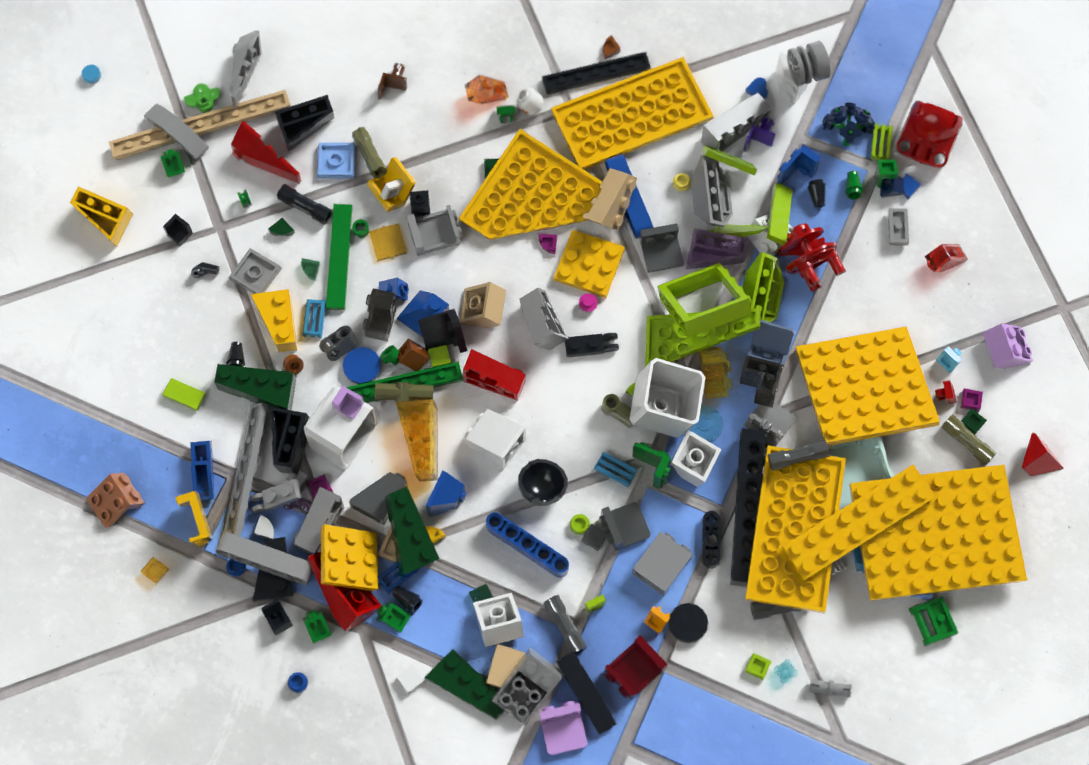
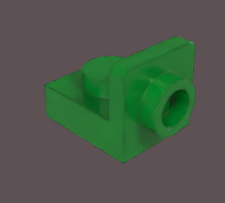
(172, 163)
(393, 616)
(316, 625)

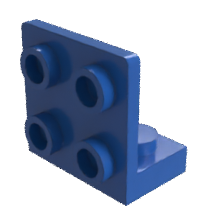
(804, 160)

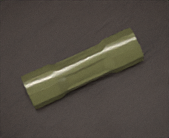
(373, 161)
(957, 429)

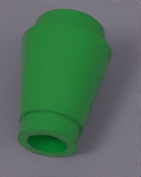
(853, 186)

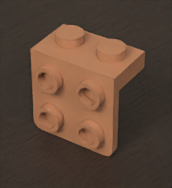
(114, 498)

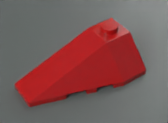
(253, 151)
(347, 605)

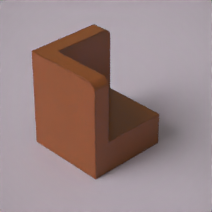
(412, 355)

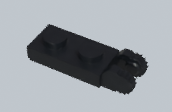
(590, 345)

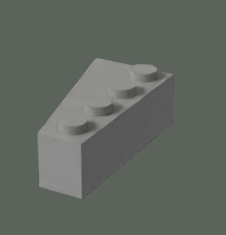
(735, 123)

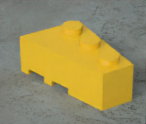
(102, 213)
(278, 317)

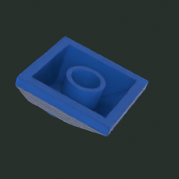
(420, 307)
(445, 495)

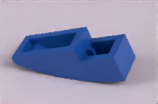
(202, 469)

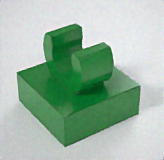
(505, 110)

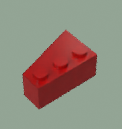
(493, 375)

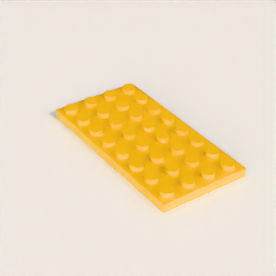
(632, 113)
(789, 506)

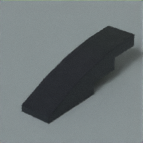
(586, 692)

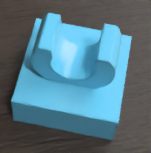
(949, 359)

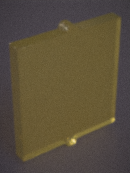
(387, 242)

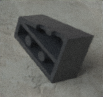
(303, 120)
(288, 439)

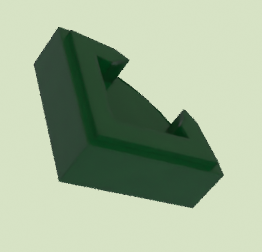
(281, 228)

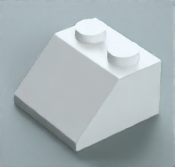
(785, 83)
(694, 458)
(498, 619)

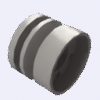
(808, 63)

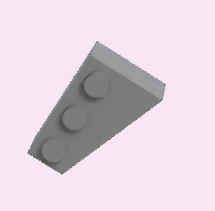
(324, 510)

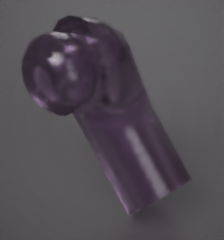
(301, 503)

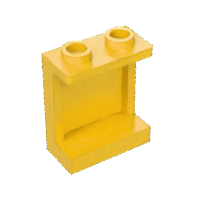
(204, 531)

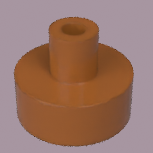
(293, 363)

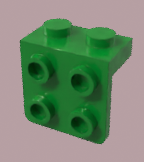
(654, 458)

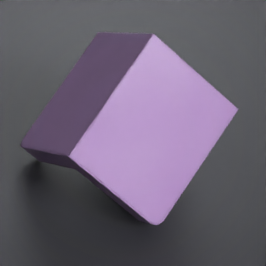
(347, 402)

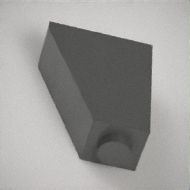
(372, 499)

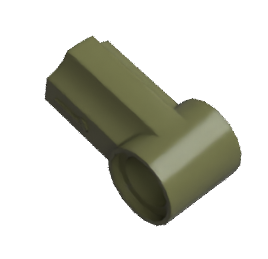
(620, 411)

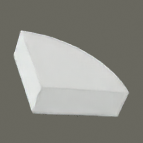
(264, 528)

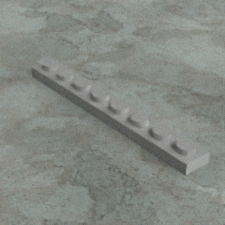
(246, 469)

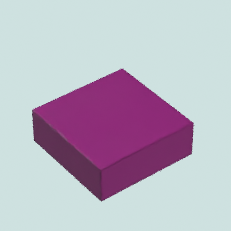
(971, 399)
(318, 482)

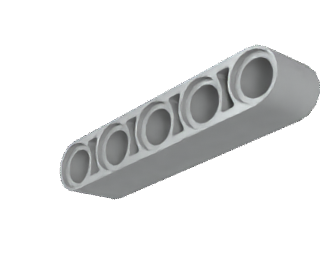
(264, 558)

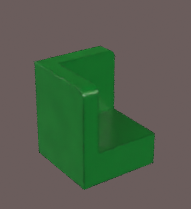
(885, 170)

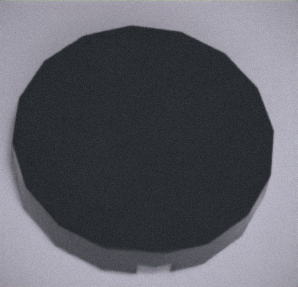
(688, 623)

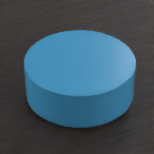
(91, 74)

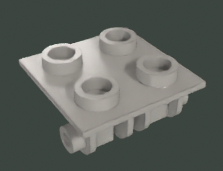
(773, 420)

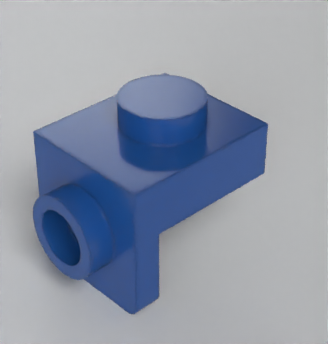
(395, 286)

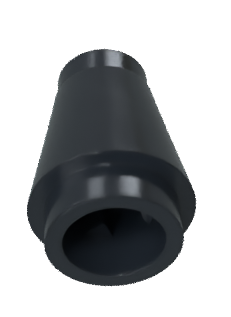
(817, 192)
(236, 355)
(408, 599)

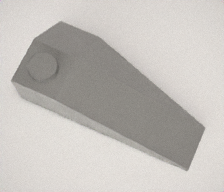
(245, 59)

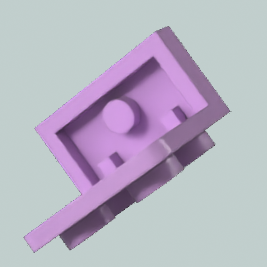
(563, 728)

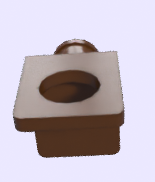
(393, 80)

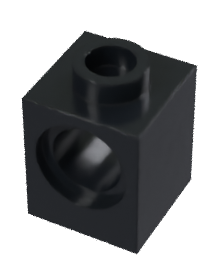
(420, 203)

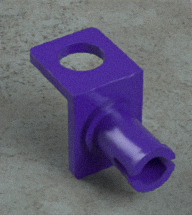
(761, 134)

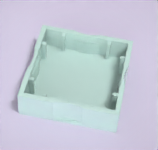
(864, 462)

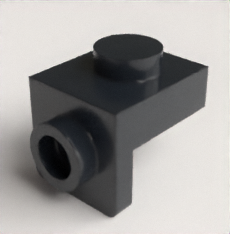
(276, 617)

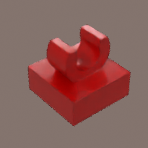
(946, 392)

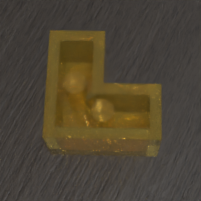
(715, 368)

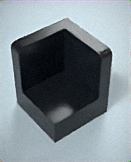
(177, 229)

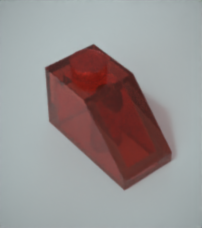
(945, 257)

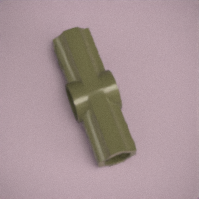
(403, 391)

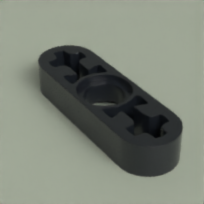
(706, 525)

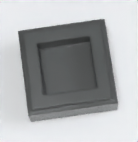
(594, 537)

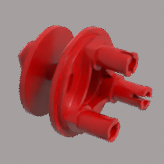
(807, 263)

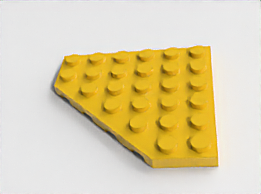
(530, 192)

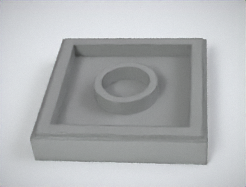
(255, 272)

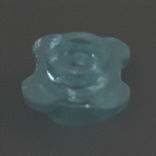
(786, 665)

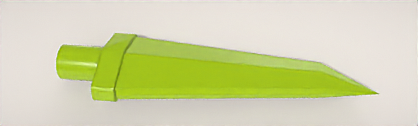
(739, 230)

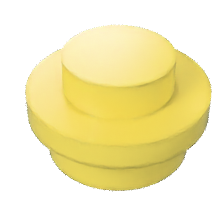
(681, 182)

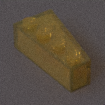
(421, 434)

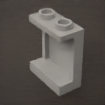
(434, 231)
(662, 563)

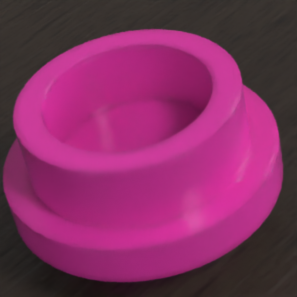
(588, 302)

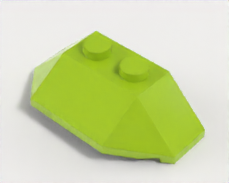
(764, 285)

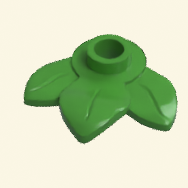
(202, 98)

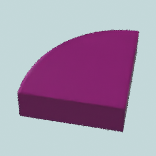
(548, 242)

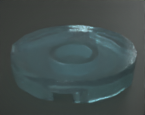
(709, 424)

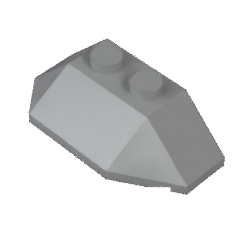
(711, 192)

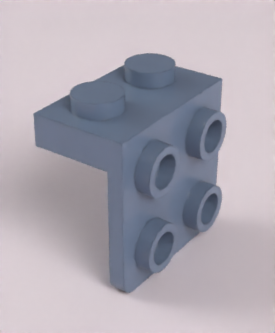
(771, 342)

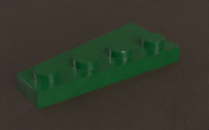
(461, 680)

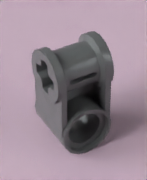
(340, 343)

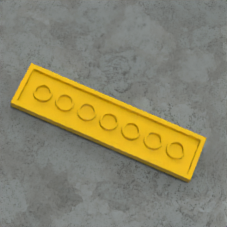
(858, 522)

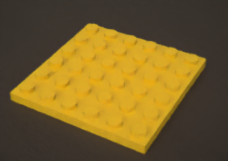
(866, 386)

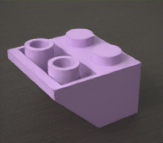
(1007, 346)

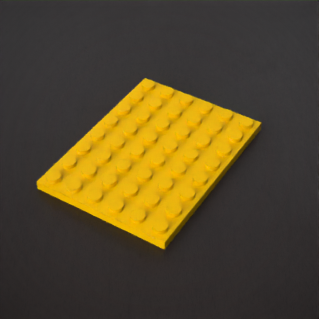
(949, 544)

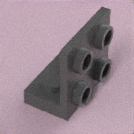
(661, 248)

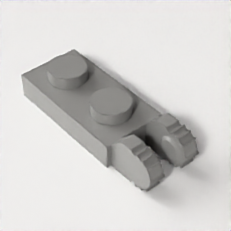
(277, 496)

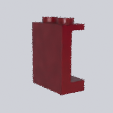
(635, 668)

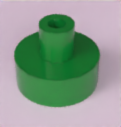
(390, 355)

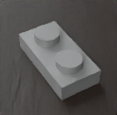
(898, 226)

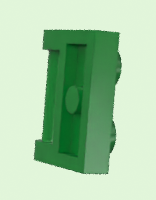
(940, 620)

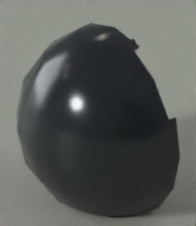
(542, 482)

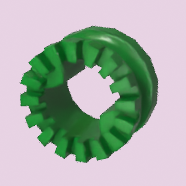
(244, 199)
(360, 222)

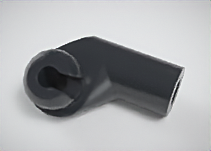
(204, 268)

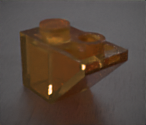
(486, 90)

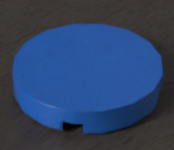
(361, 365)

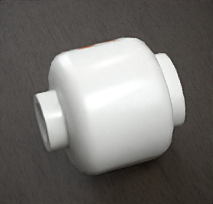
(529, 101)

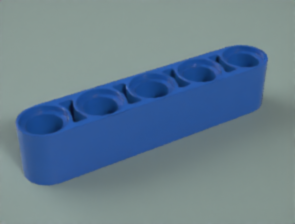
(636, 212)
(523, 536)

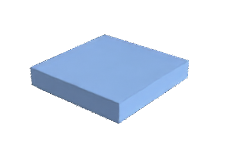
(336, 161)

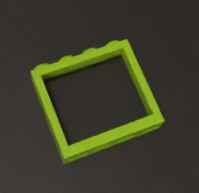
(710, 318)

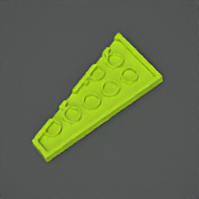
(669, 343)

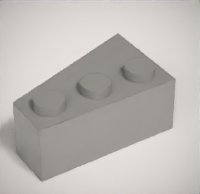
(542, 320)

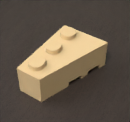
(612, 200)

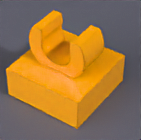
(657, 619)

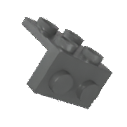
(624, 525)

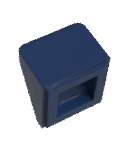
(891, 187)

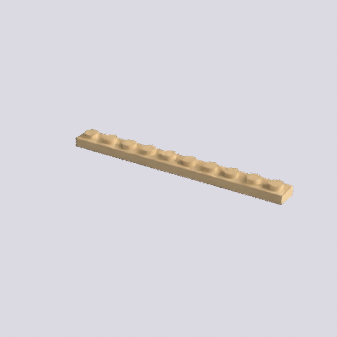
(201, 124)

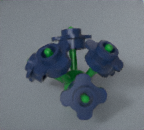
(851, 130)

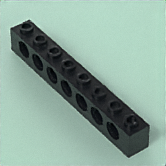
(748, 439)

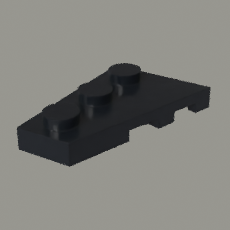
(269, 585)

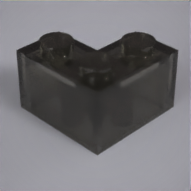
(382, 311)
(764, 376)

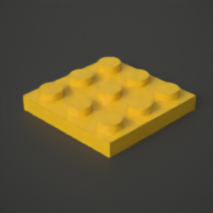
(589, 263)
(349, 558)

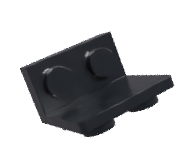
(442, 330)

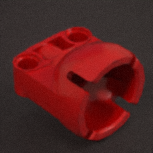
(929, 133)

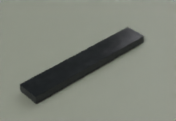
(596, 73)

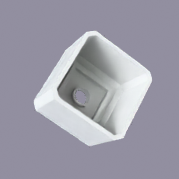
(676, 388)
(336, 434)

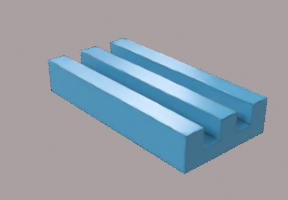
(313, 333)
(632, 470)

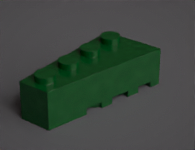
(257, 385)
(409, 533)

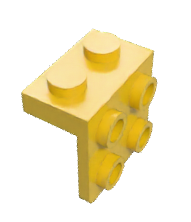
(395, 171)

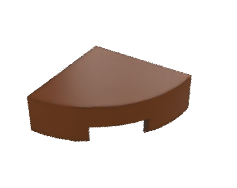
(610, 47)

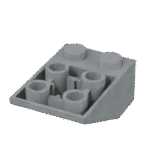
(527, 686)

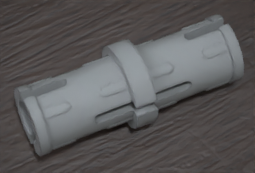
(830, 688)

